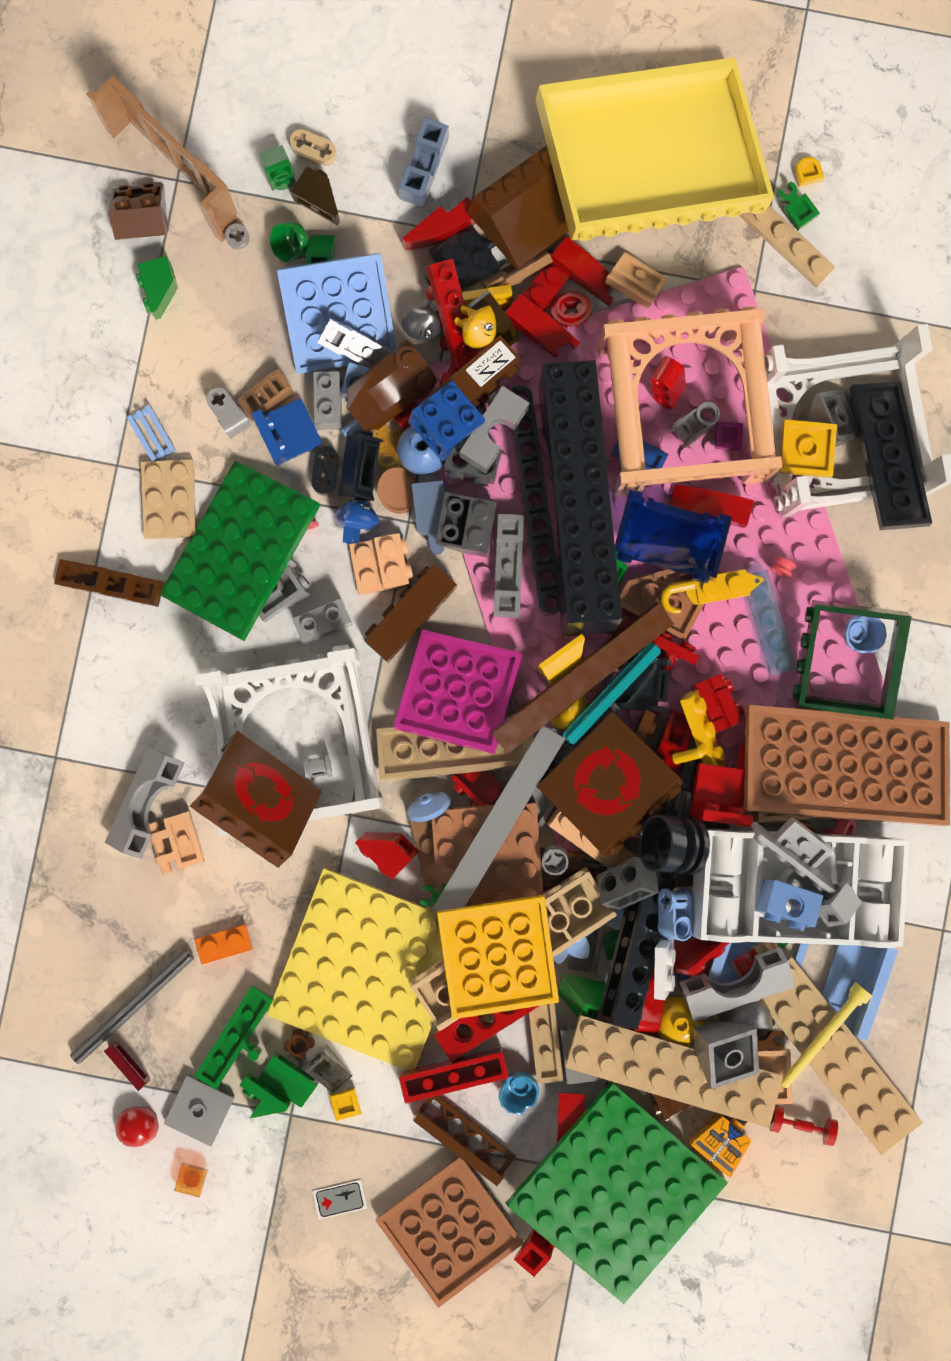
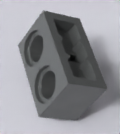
(470, 471)
(626, 884)

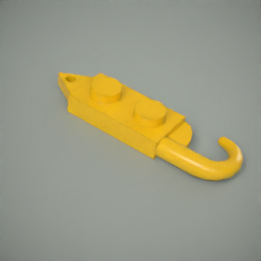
(724, 587)

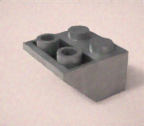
(466, 524)

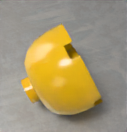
(677, 1022)

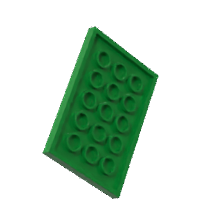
(240, 550)

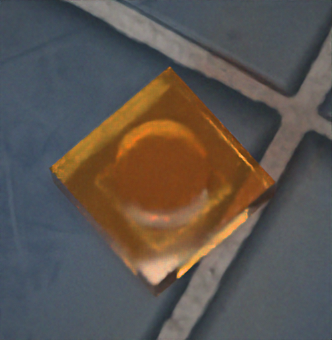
(191, 1180)

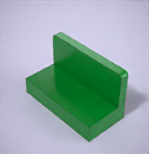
(288, 1079)

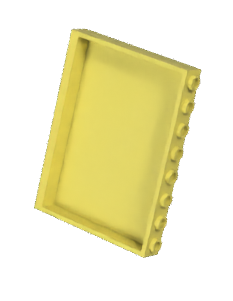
(653, 148)

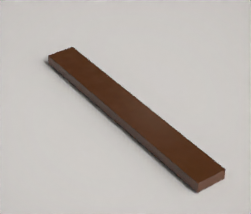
(582, 677)

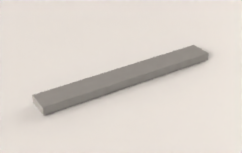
(500, 820)

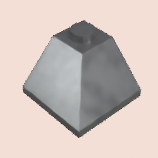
(835, 408)
(726, 1051)

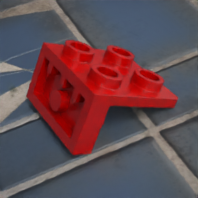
(719, 795)
(694, 953)

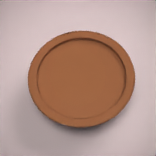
(396, 490)

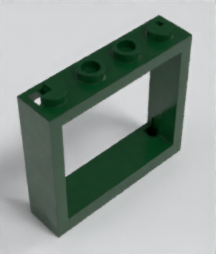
(893, 670)

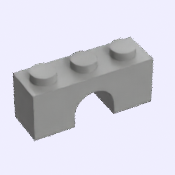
(504, 409)

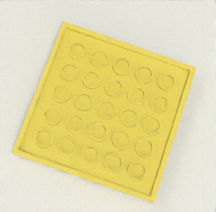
(355, 969)

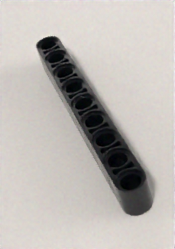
(539, 513)

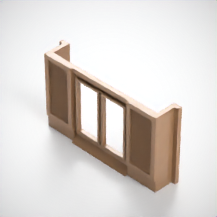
(119, 107)

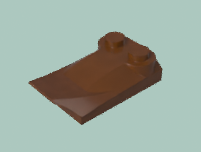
(389, 387)

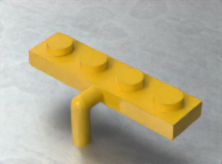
(702, 731)

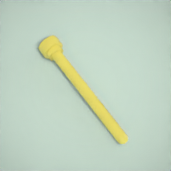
(857, 996)

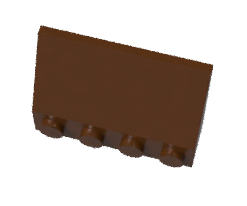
(522, 210)

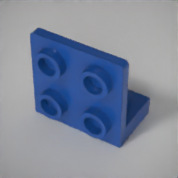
(445, 419)
(287, 431)

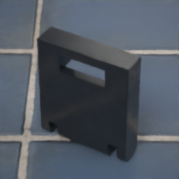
(647, 689)

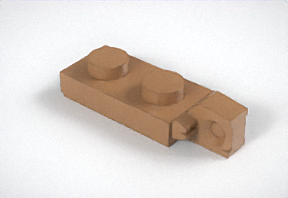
(510, 275)

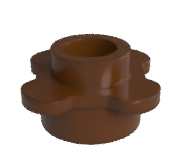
(291, 1045)

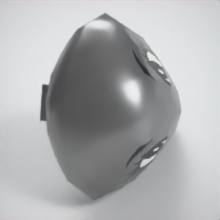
(422, 322)

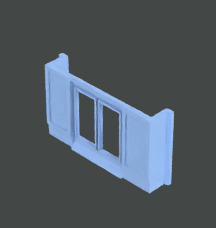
(851, 964)

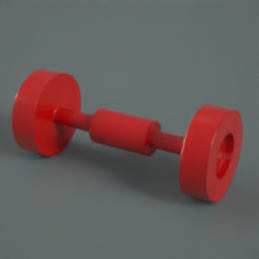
(829, 1131)

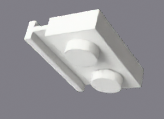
(664, 968)

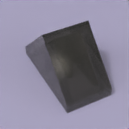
(327, 1069)

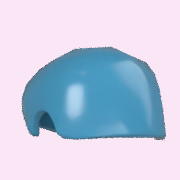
(518, 1092)

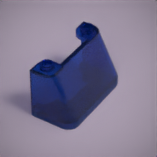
(671, 537)

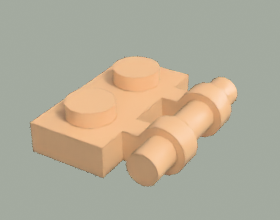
(182, 839)

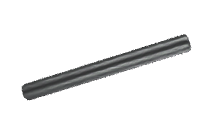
(136, 1002)

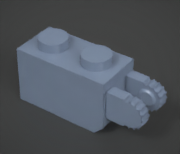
(428, 504)

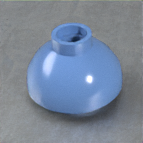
(415, 460)

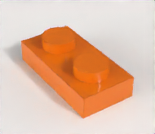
(223, 944)

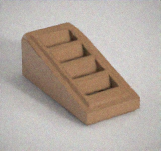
(259, 388)

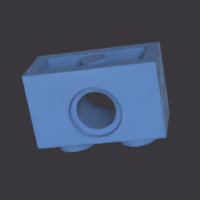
(804, 904)

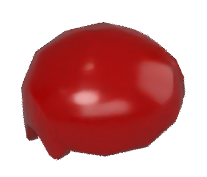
(136, 1126)

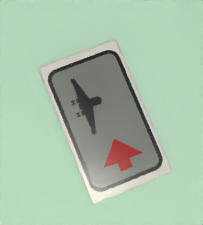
(339, 1199)

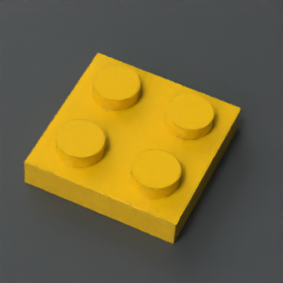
(808, 448)

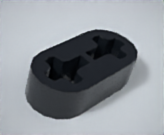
(331, 470)

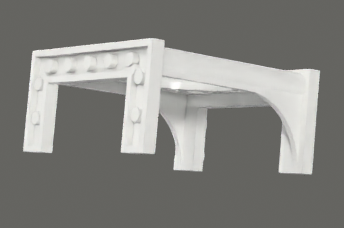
(780, 370)
(344, 666)

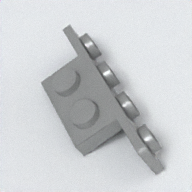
(800, 848)

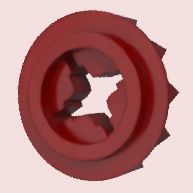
(571, 300)

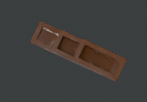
(109, 583)

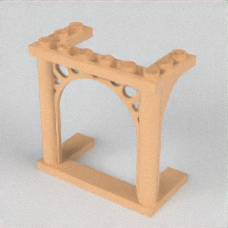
(741, 328)

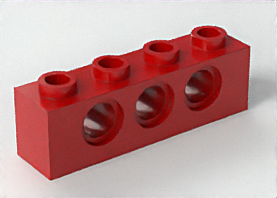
(456, 1044)

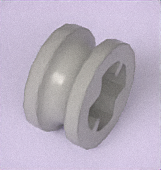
(231, 241)

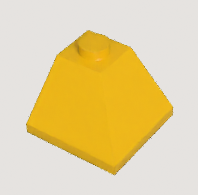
(562, 660)

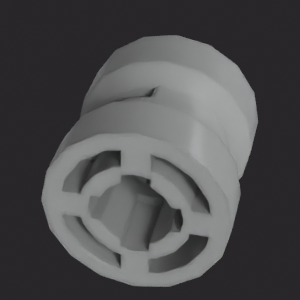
(552, 863)

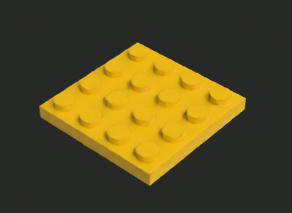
(497, 956)

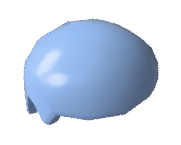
(864, 634)

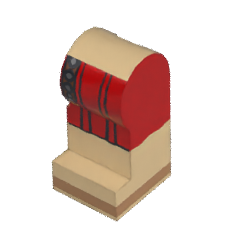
(744, 961)

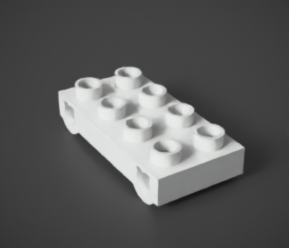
(737, 865)

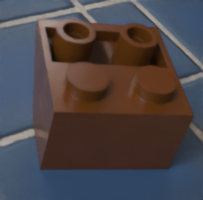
(138, 211)

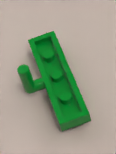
(235, 1038)

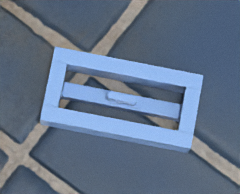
(140, 415)

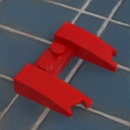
(528, 309)

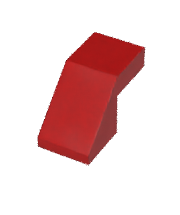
(534, 1253)

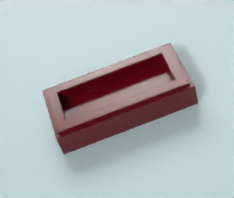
(127, 1065)

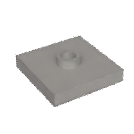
(199, 1110)

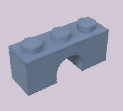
(425, 162)

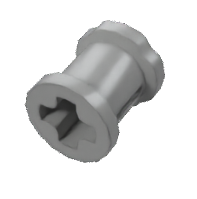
(317, 767)

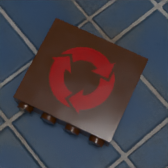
(610, 785)
(257, 799)

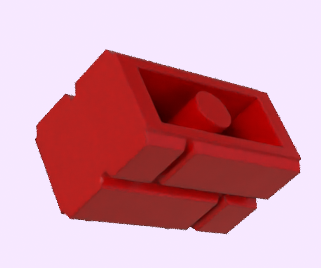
(720, 704)

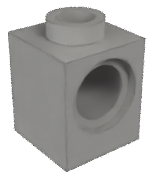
(840, 907)

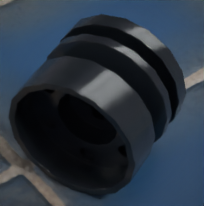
(674, 844)

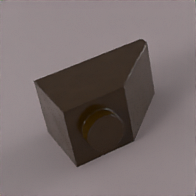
(315, 193)

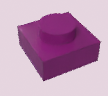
(728, 436)

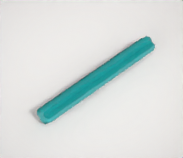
(611, 693)

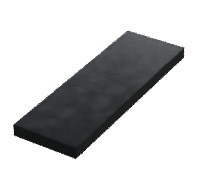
(890, 456)

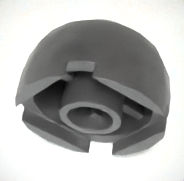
(752, 1014)

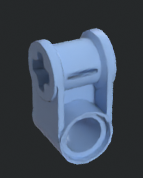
(675, 916)

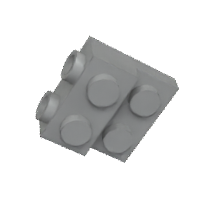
(287, 593)

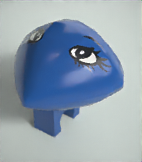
(355, 516)

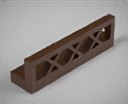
(458, 1146)

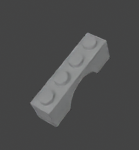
(130, 828)
(766, 977)

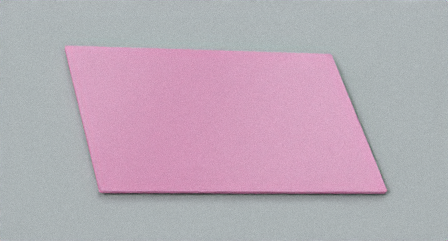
(723, 629)

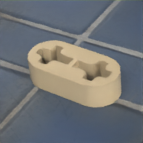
(315, 142)

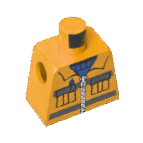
(722, 1142)

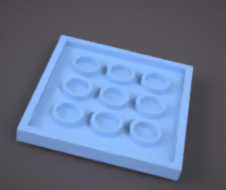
(340, 290)

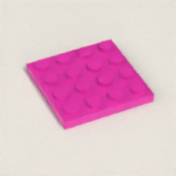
(458, 691)

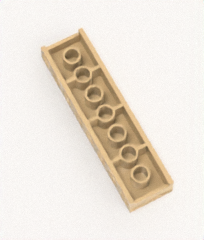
(572, 914)

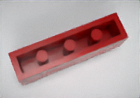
(453, 1076)

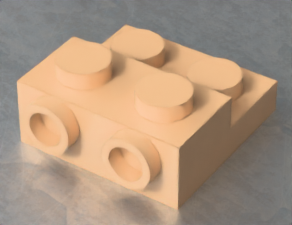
(380, 564)

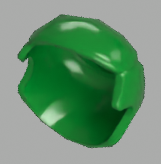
(288, 241)

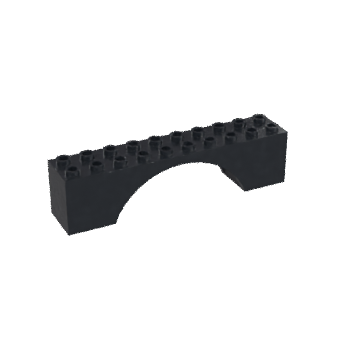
(582, 498)

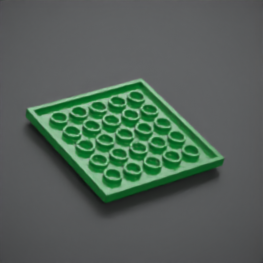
(616, 1192)

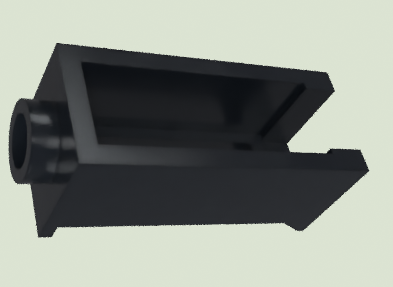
(359, 466)

